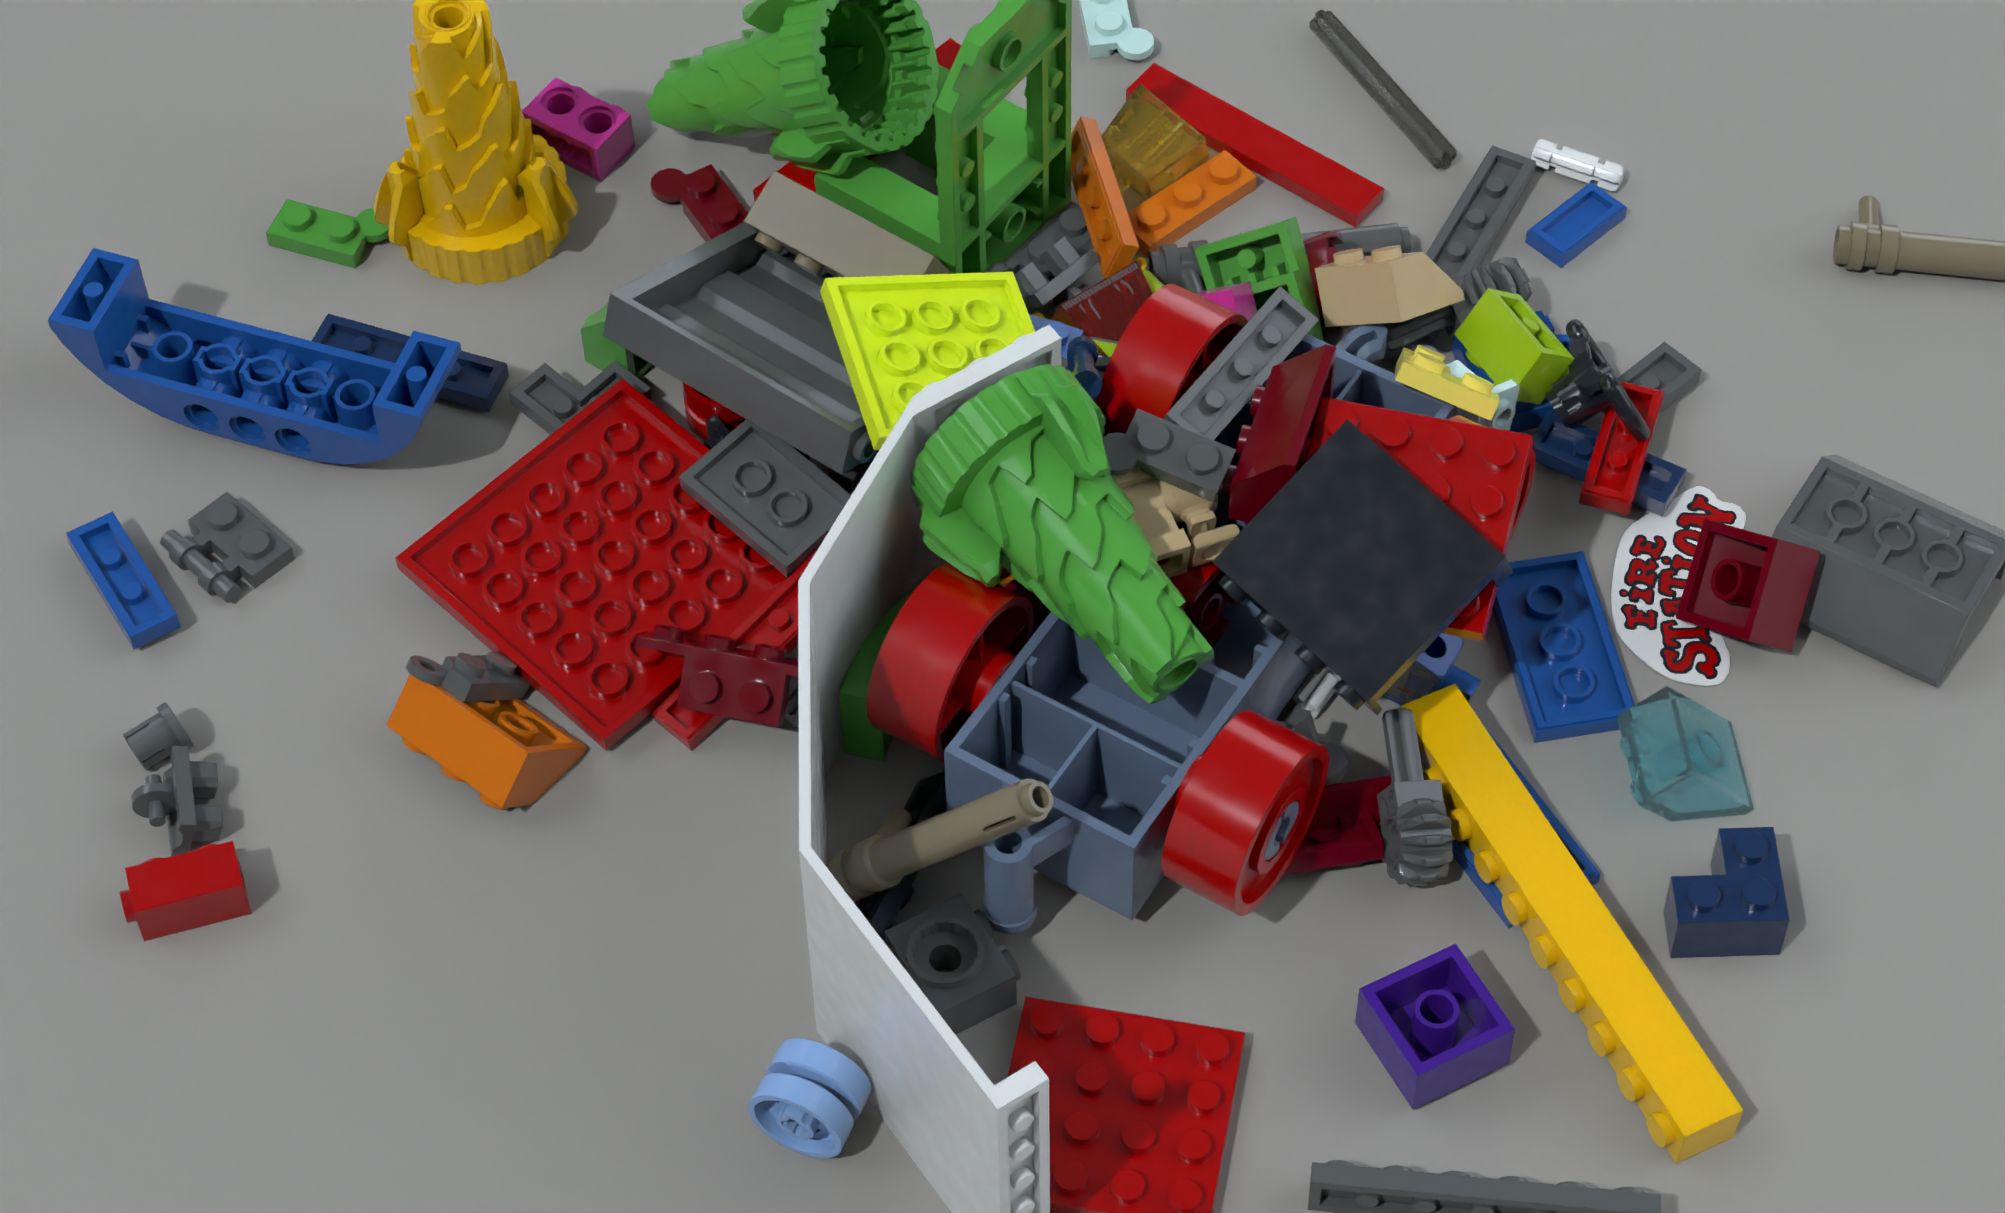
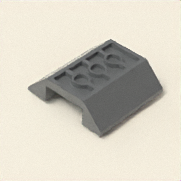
(1892, 566)

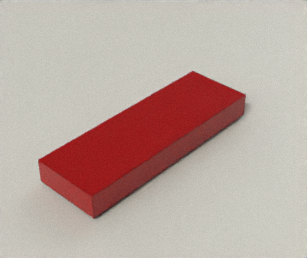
(1618, 456)

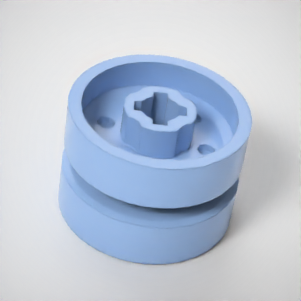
(809, 1098)

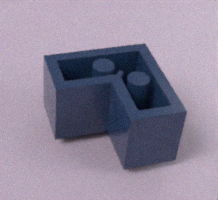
(1735, 908)

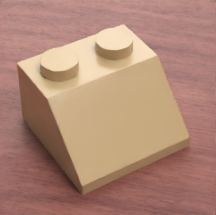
(1382, 287)

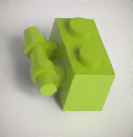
(1513, 344)

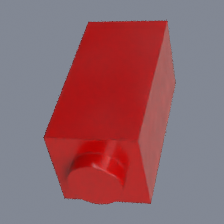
(185, 891)

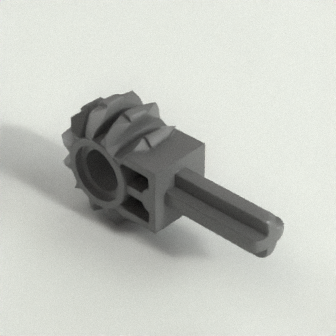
(1498, 275)
(1412, 809)

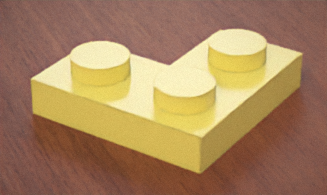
(1428, 373)

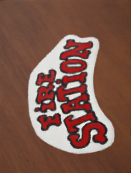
(1650, 584)

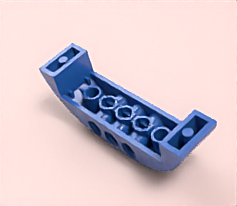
(243, 377)

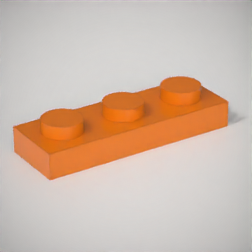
(1191, 201)

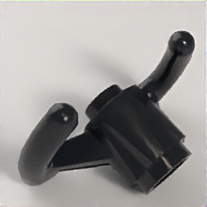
(1592, 387)

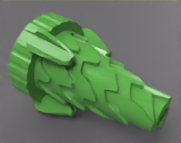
(814, 75)
(1031, 488)

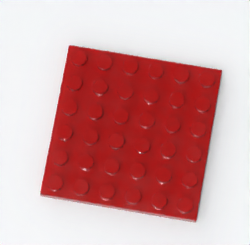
(586, 554)

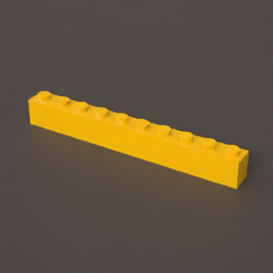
(1573, 932)

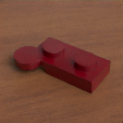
(704, 198)

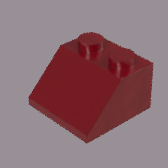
(1748, 585)

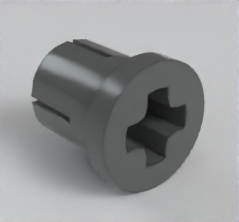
(154, 737)

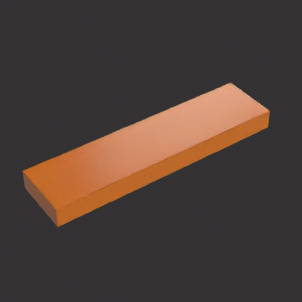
(1101, 198)

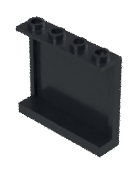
(1358, 566)

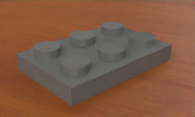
(766, 495)

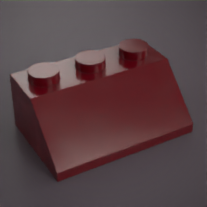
(1281, 430)

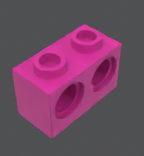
(581, 128)

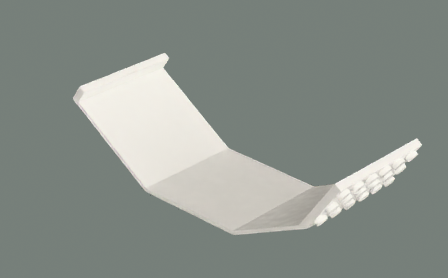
(969, 1138)

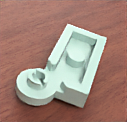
(1109, 27)

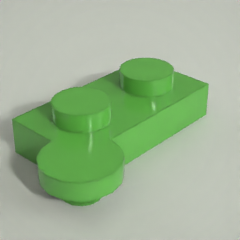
(324, 232)

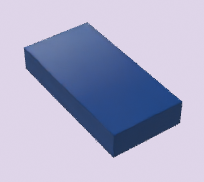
(1576, 224)

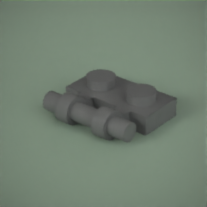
(238, 538)

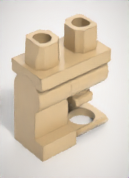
(1158, 510)

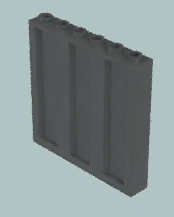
(750, 338)

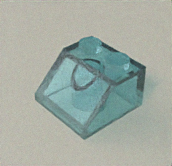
(1683, 759)

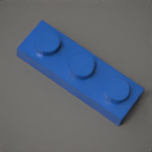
(123, 580)

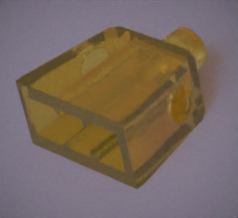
(1151, 145)

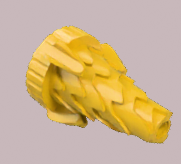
(477, 186)

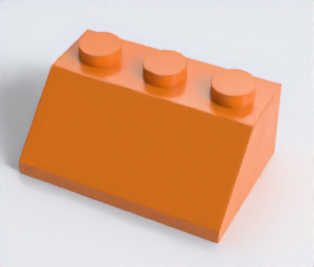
(491, 745)

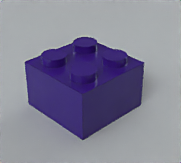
(1434, 1026)

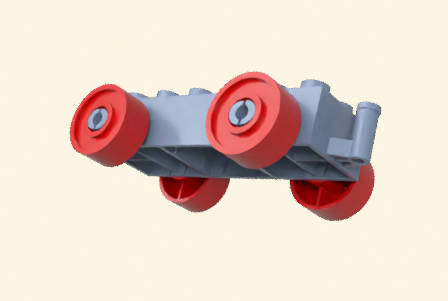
(1137, 787)

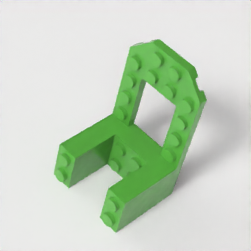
(994, 162)

